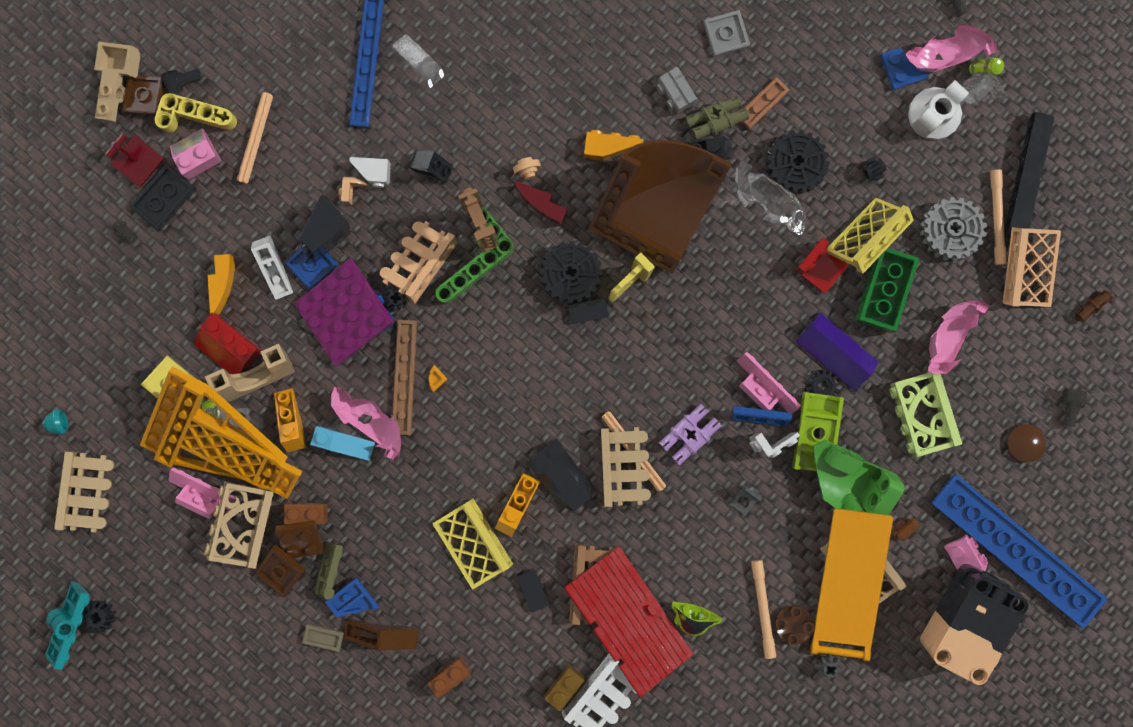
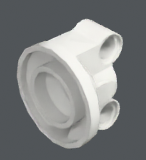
(927, 120)

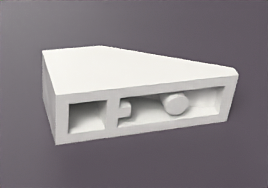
(271, 267)

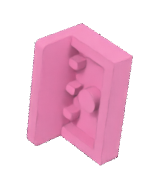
(966, 551)

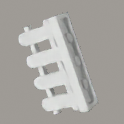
(586, 696)

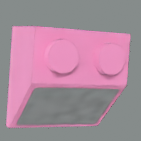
(194, 154)

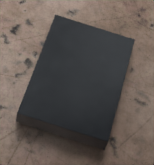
(162, 197)

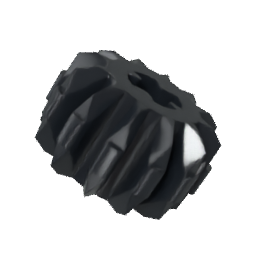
(93, 621)

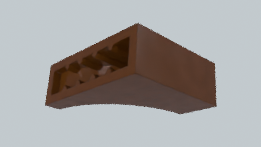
(381, 636)

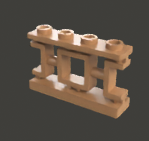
(472, 204)

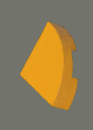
(436, 378)

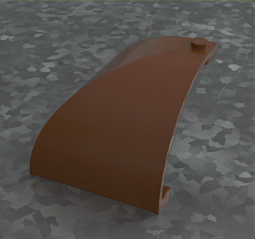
(659, 199)

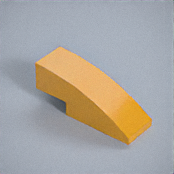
(221, 282)

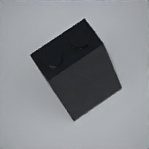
(323, 230)

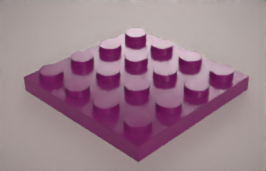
(344, 312)

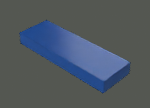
(761, 416)

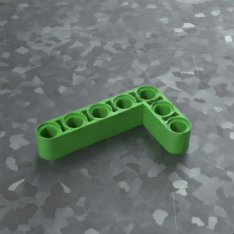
(478, 261)

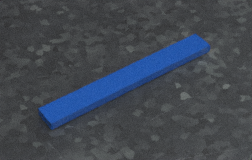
(366, 63)

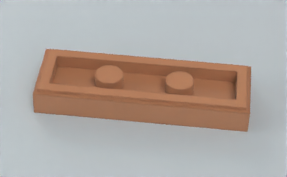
(764, 102)

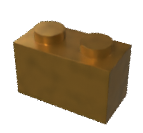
(564, 687)

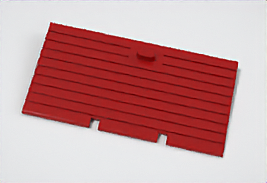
(629, 621)

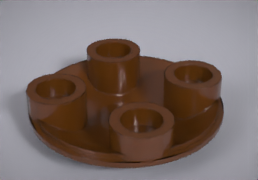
(1026, 443)
(794, 625)

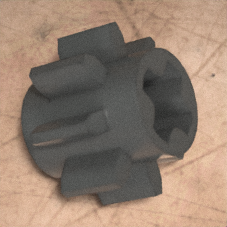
(833, 663)

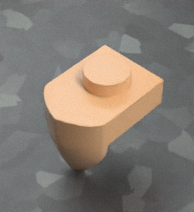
(346, 192)

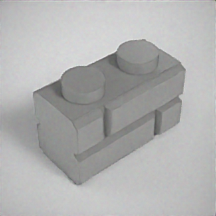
(676, 90)

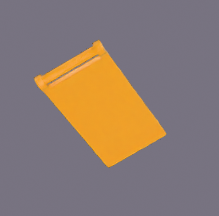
(852, 582)

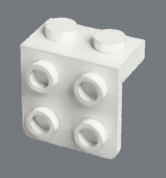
(760, 444)

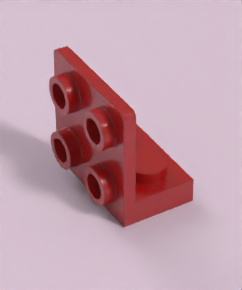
(820, 267)

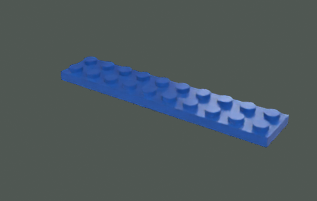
(1019, 551)

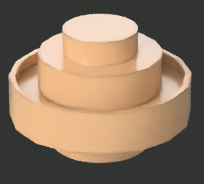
(527, 168)

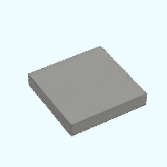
(726, 33)

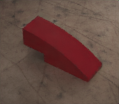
(541, 202)

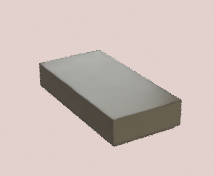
(323, 637)

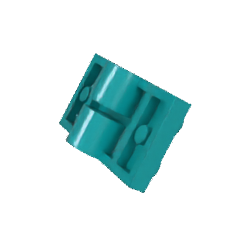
(64, 625)

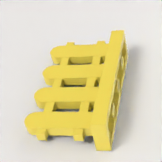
(640, 269)

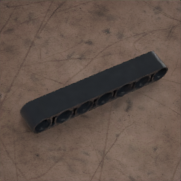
(1029, 172)

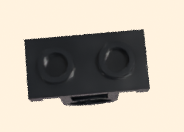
(431, 164)

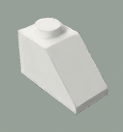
(373, 170)

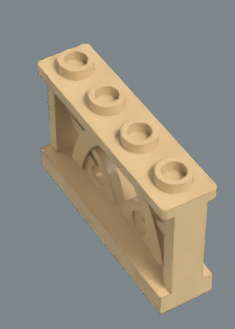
(249, 549)

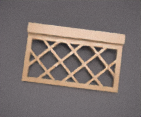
(1018, 250)

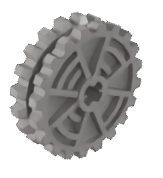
(959, 216)

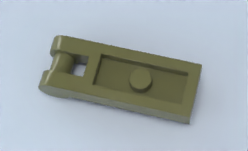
(328, 570)

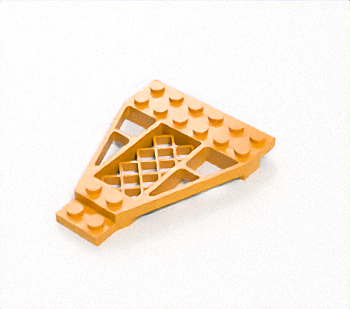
(180, 412)

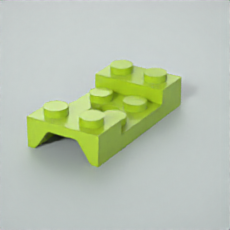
(816, 412)

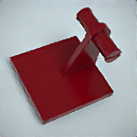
(135, 160)

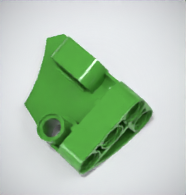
(854, 483)

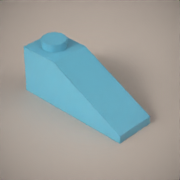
(342, 443)

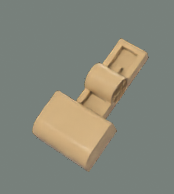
(114, 63)

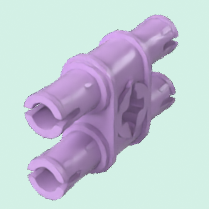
(700, 435)

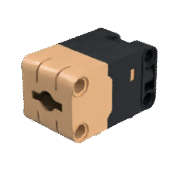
(973, 624)

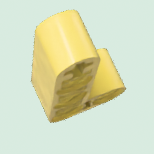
(197, 114)

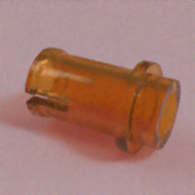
(908, 528)

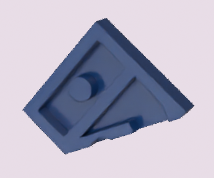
(900, 70)
(351, 599)

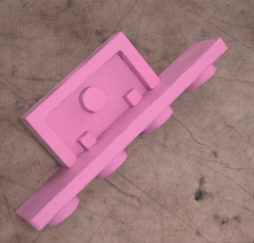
(763, 387)
(196, 494)

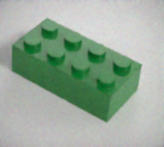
(887, 291)

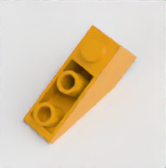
(606, 146)
(289, 421)
(517, 505)

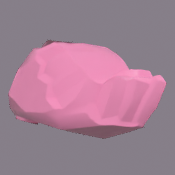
(954, 50)
(951, 334)
(381, 427)

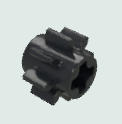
(874, 169)
(400, 303)

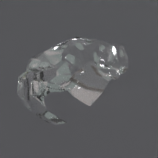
(774, 198)

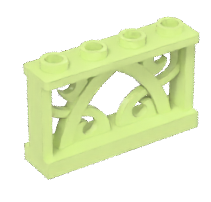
(941, 402)

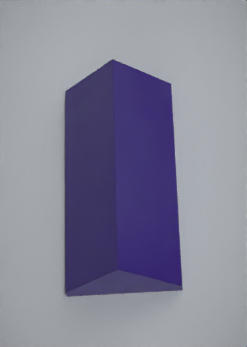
(837, 352)

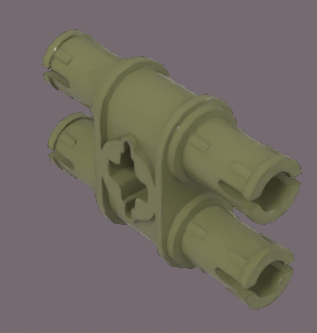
(717, 117)

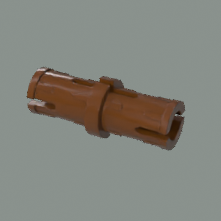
(1093, 306)

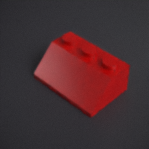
(226, 345)

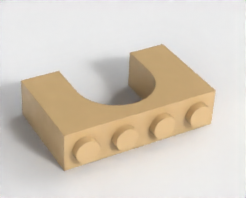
(232, 386)

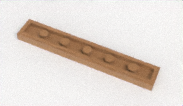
(404, 375)

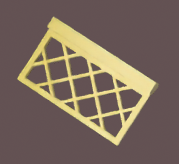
(879, 240)
(488, 539)

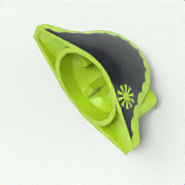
(693, 618)

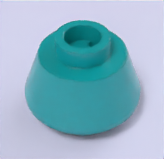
(56, 422)

